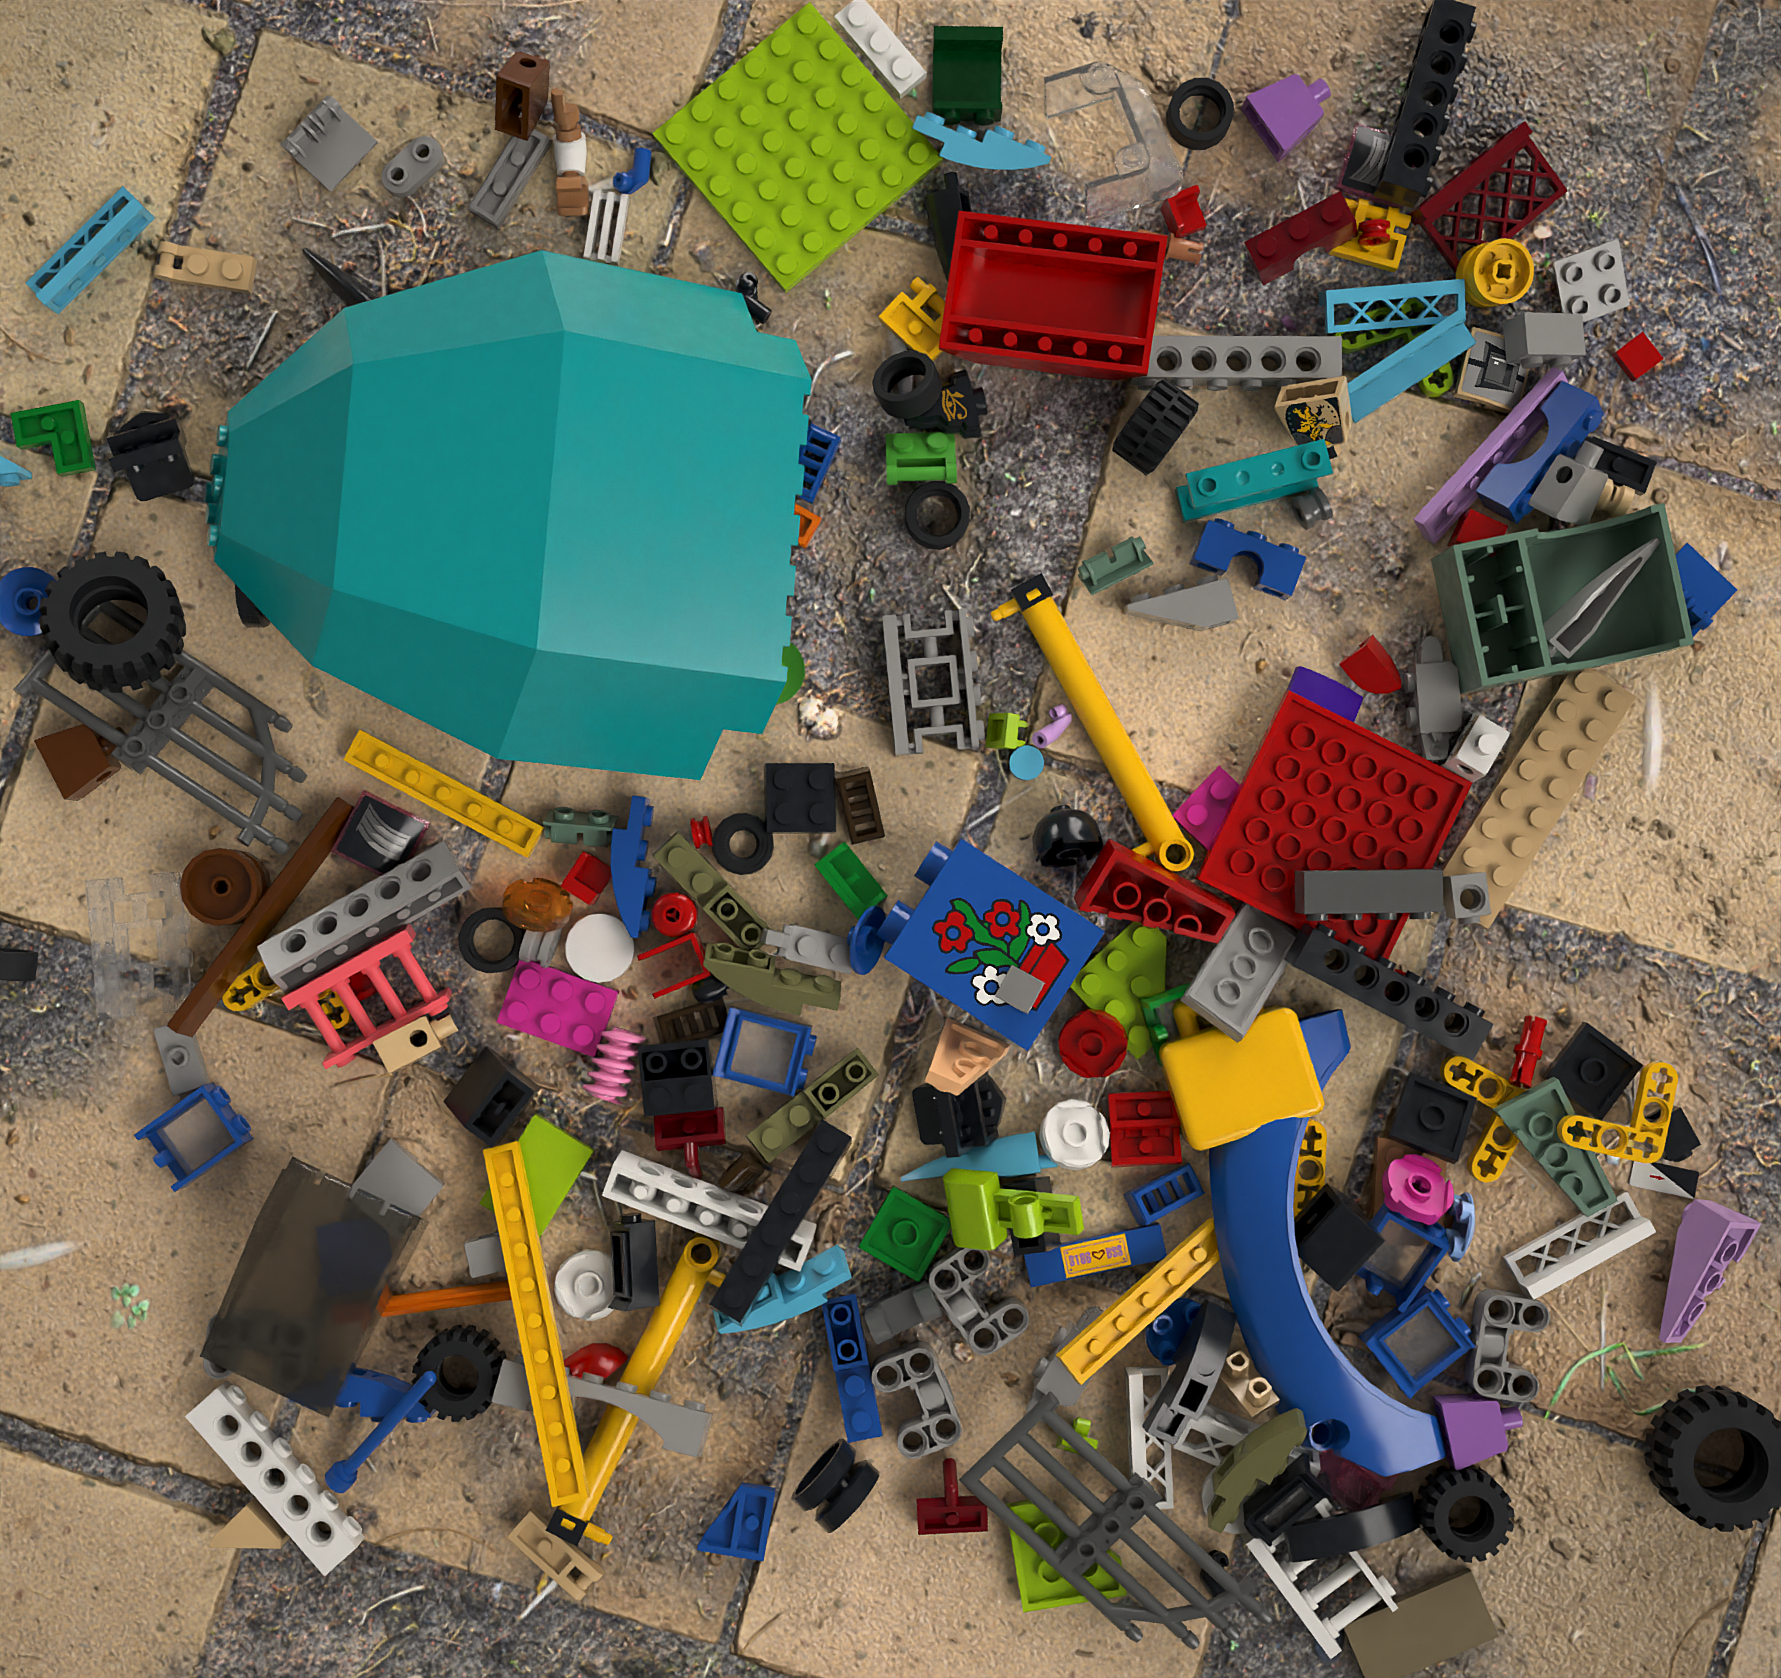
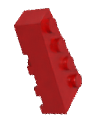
(1145, 892)

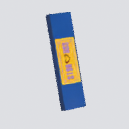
(1096, 1255)

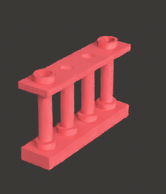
(368, 963)

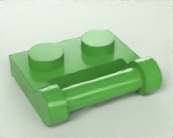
(920, 457)

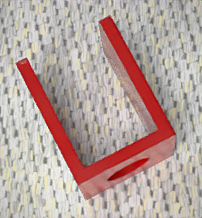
(700, 951)

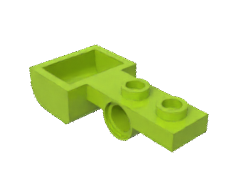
(984, 1211)

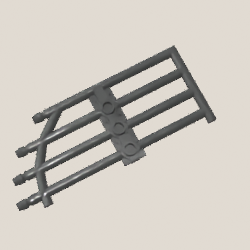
(163, 723)
(1103, 1528)

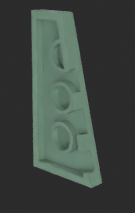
(1534, 1122)

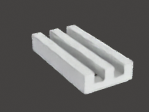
(610, 198)

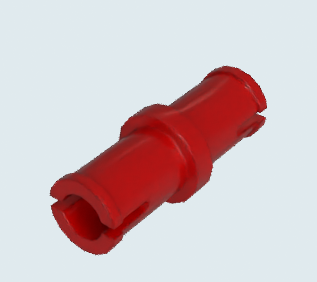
(1527, 1052)

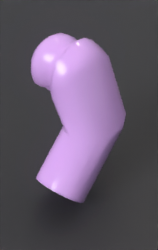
(1052, 731)

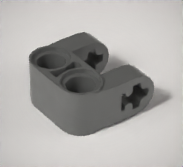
(901, 1310)

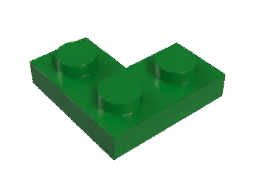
(62, 427)

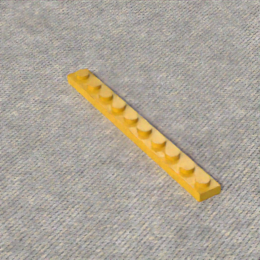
(536, 1324)

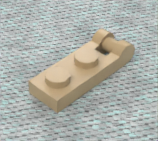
(206, 268)
(554, 1555)

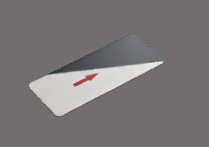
(1664, 1178)

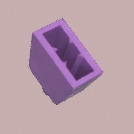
(1286, 112)
(1474, 1427)

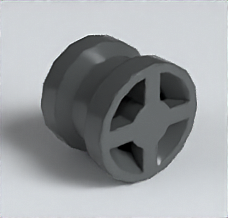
(1311, 508)

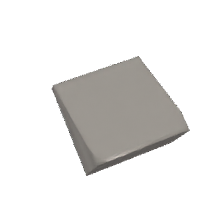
(1019, 989)

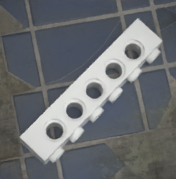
(696, 1205)
(256, 1474)

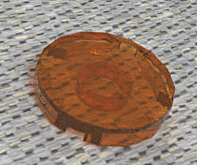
(537, 905)

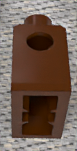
(523, 81)
(78, 760)

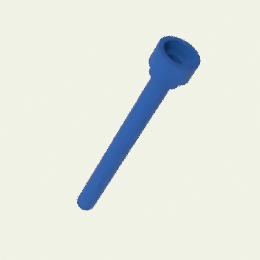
(343, 1473)

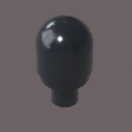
(709, 989)

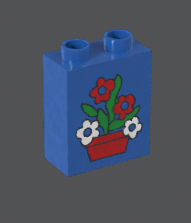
(978, 925)

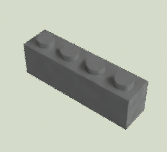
(1368, 891)

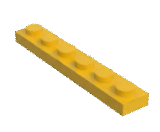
(444, 793)
(1141, 1304)

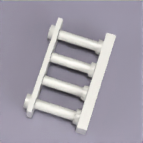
(1306, 1601)

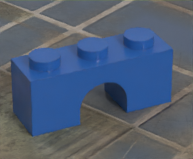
(1276, 565)

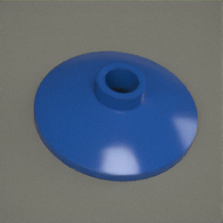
(15, 594)
(863, 942)

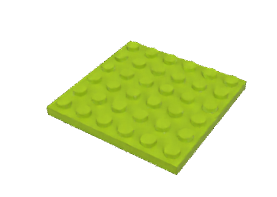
(797, 147)

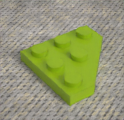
(1123, 973)
(1039, 1582)

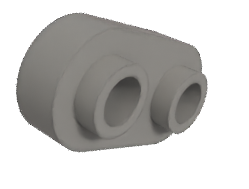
(415, 169)

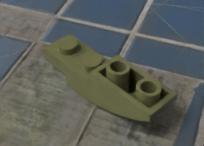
(712, 892)
(756, 978)
(812, 1105)
(1255, 1457)

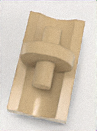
(1246, 1386)

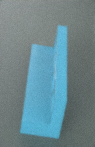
(94, 254)
(1391, 292)
(1409, 365)

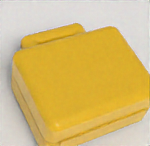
(1235, 1087)

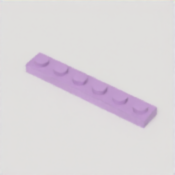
(1499, 447)

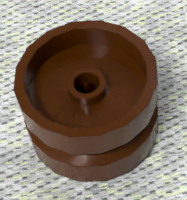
(205, 890)

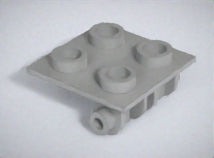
(329, 143)
(1591, 281)

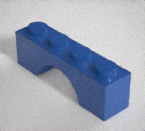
(1570, 419)

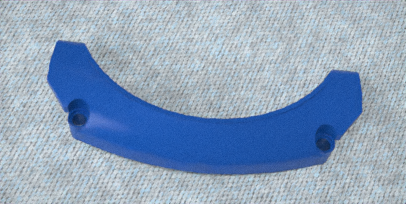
(1277, 1319)

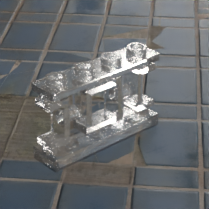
(112, 949)

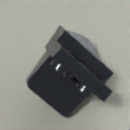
(152, 454)
(962, 1119)

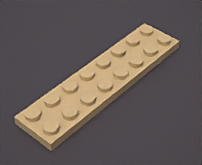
(1538, 784)

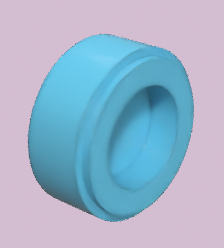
(1026, 762)

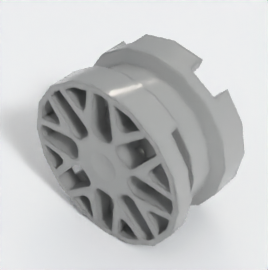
(539, 946)

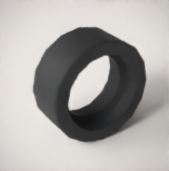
(1199, 87)
(902, 366)
(941, 489)
(469, 952)
(18, 964)

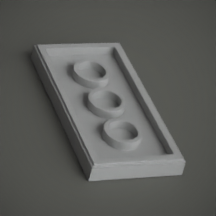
(1240, 971)

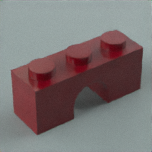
(1321, 225)

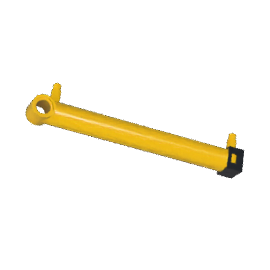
(1035, 603)
(643, 1370)

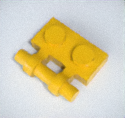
(1382, 256)
(911, 323)

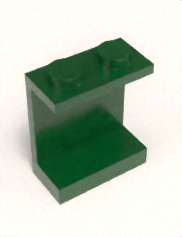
(967, 74)

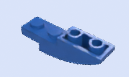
(630, 882)
(852, 1368)
(379, 1395)

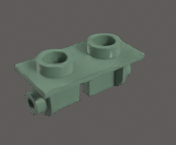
(1101, 572)
(565, 824)

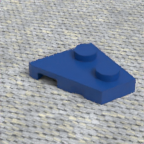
(741, 1524)

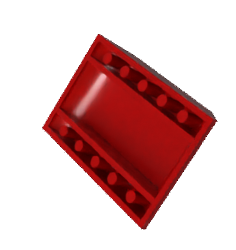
(1052, 296)

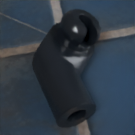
(748, 287)
(1210, 1584)

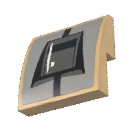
(1487, 376)

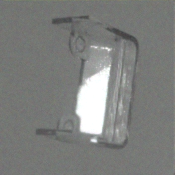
(1147, 166)

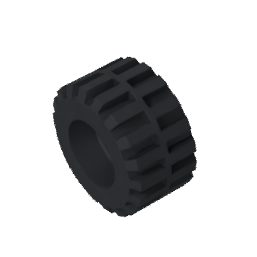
(1155, 426)
(480, 1351)
(1483, 1533)

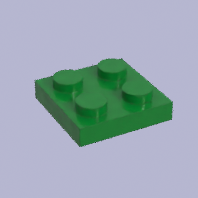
(905, 1233)

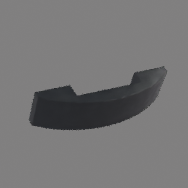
(1352, 1529)

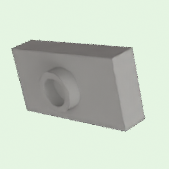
(181, 1060)

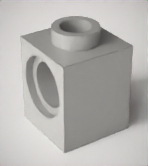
(1477, 885)
(484, 1254)

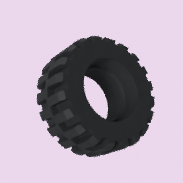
(102, 581)
(1673, 1448)

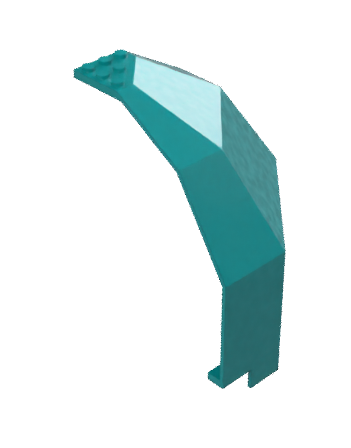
(531, 510)

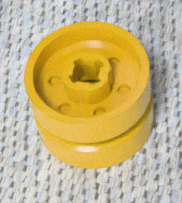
(1496, 273)

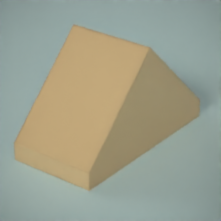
(251, 1529)

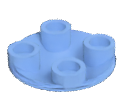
(1463, 1226)

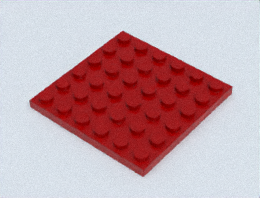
(1329, 800)

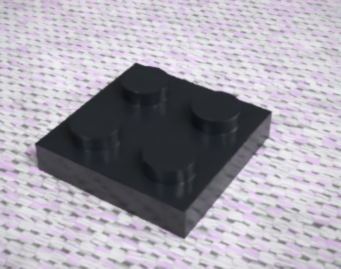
(799, 798)
(1593, 1070)
(1432, 1118)

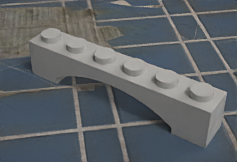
(680, 1426)

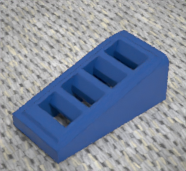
(824, 436)
(1137, 1206)

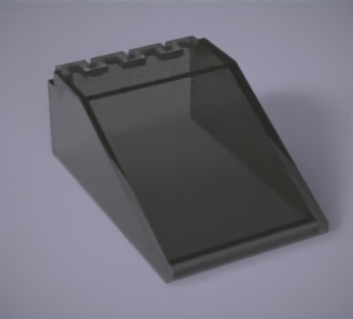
(311, 1286)

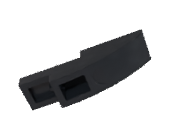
(1196, 1372)

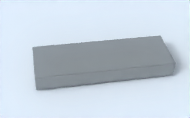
(509, 178)

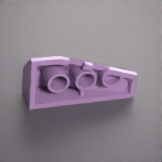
(1703, 1249)

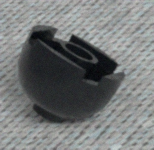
(1065, 836)

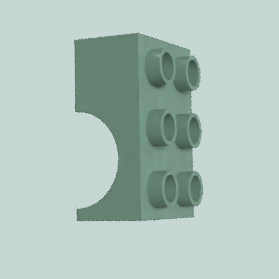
(1500, 602)

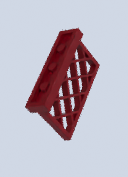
(1478, 172)

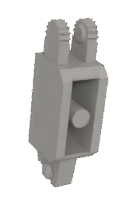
(1433, 699)
(1051, 1374)

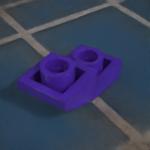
(1325, 692)

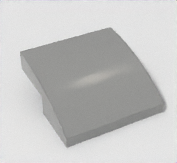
(399, 1180)

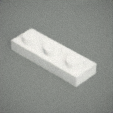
(880, 47)

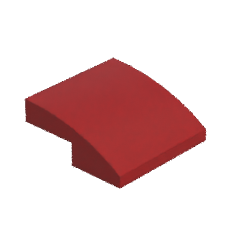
(1143, 1129)

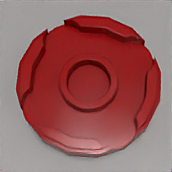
(1093, 1043)

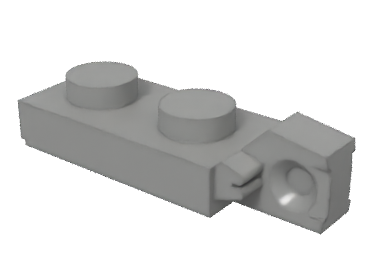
(810, 947)

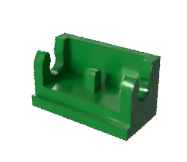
(850, 879)

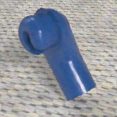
(638, 176)

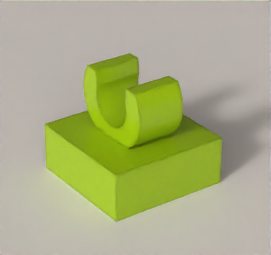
(1003, 731)
(1082, 1427)

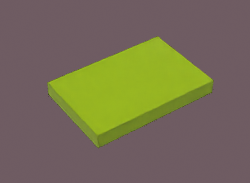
(551, 1165)

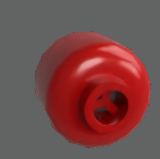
(687, 910)

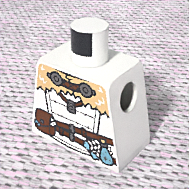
(1475, 747)

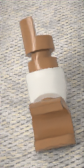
(570, 158)

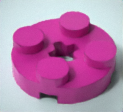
(1402, 1196)

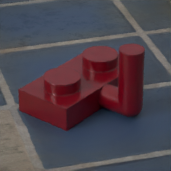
(688, 1133)
(952, 1511)

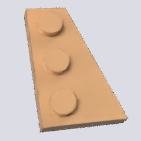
(962, 1057)

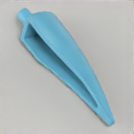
(1007, 1155)

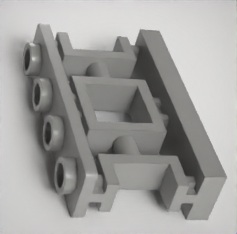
(905, 684)

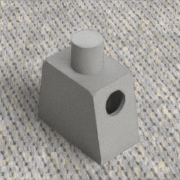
(1571, 486)

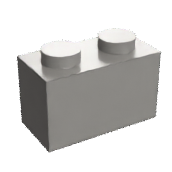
(1544, 339)

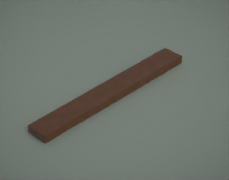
(261, 920)

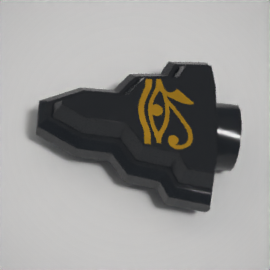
(956, 409)

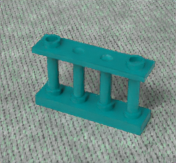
(1253, 480)

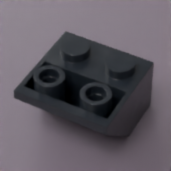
(677, 1077)
(491, 1097)
(1335, 1236)

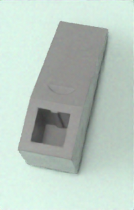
(1192, 608)

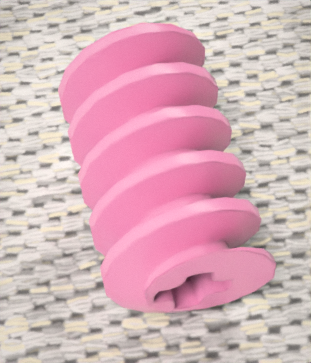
(614, 1064)

